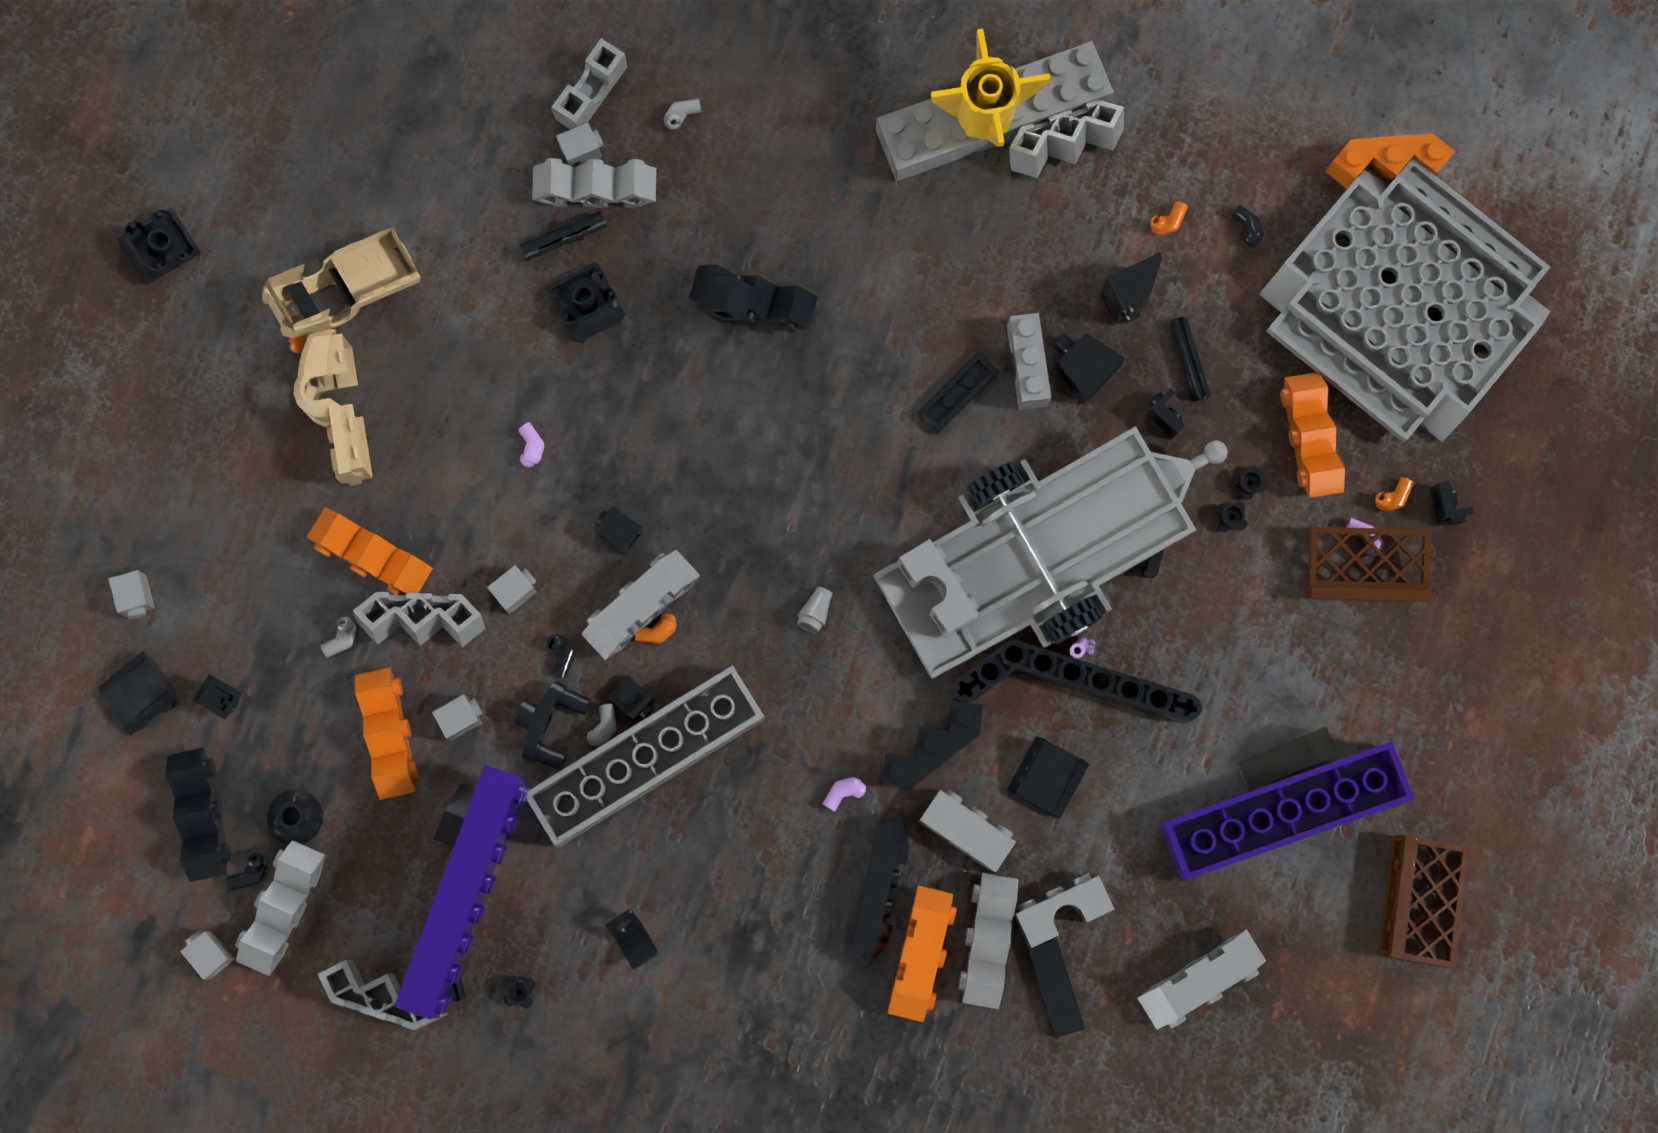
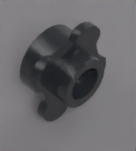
(1258, 484)
(1239, 516)
(511, 997)

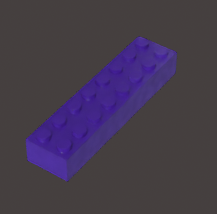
(1286, 811)
(461, 894)

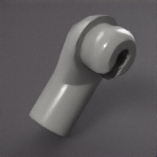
(679, 111)
(344, 638)
(605, 729)

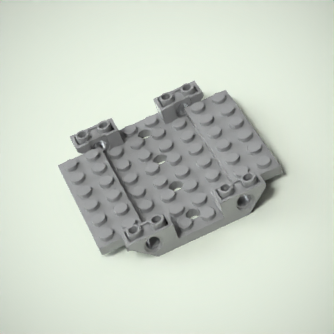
(1377, 335)

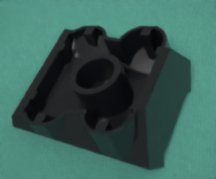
(157, 245)
(586, 302)
(138, 693)
(1048, 777)

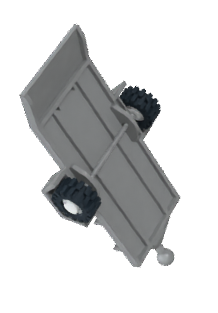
(1048, 546)

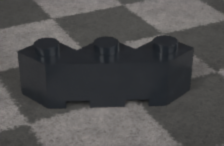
(774, 305)
(933, 747)
(198, 814)

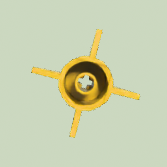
(988, 95)

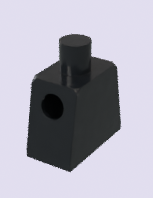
(1085, 364)

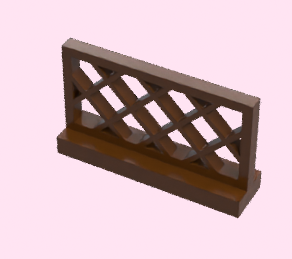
(1369, 590)
(1399, 902)

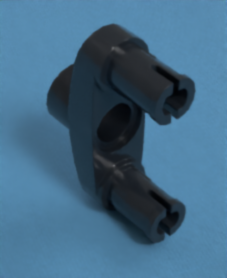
(537, 719)

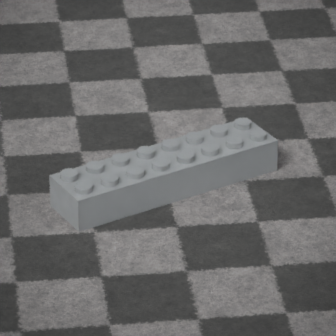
(930, 137)
(644, 756)

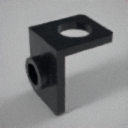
(632, 939)

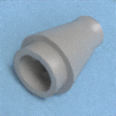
(814, 612)

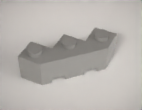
(1066, 136)
(594, 183)
(639, 603)
(419, 616)
(279, 908)
(989, 940)
(1202, 980)
(375, 999)

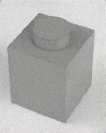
(580, 144)
(513, 588)
(131, 594)
(458, 717)
(206, 954)

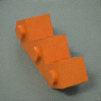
(1388, 156)
(1312, 435)
(368, 553)
(386, 733)
(922, 954)

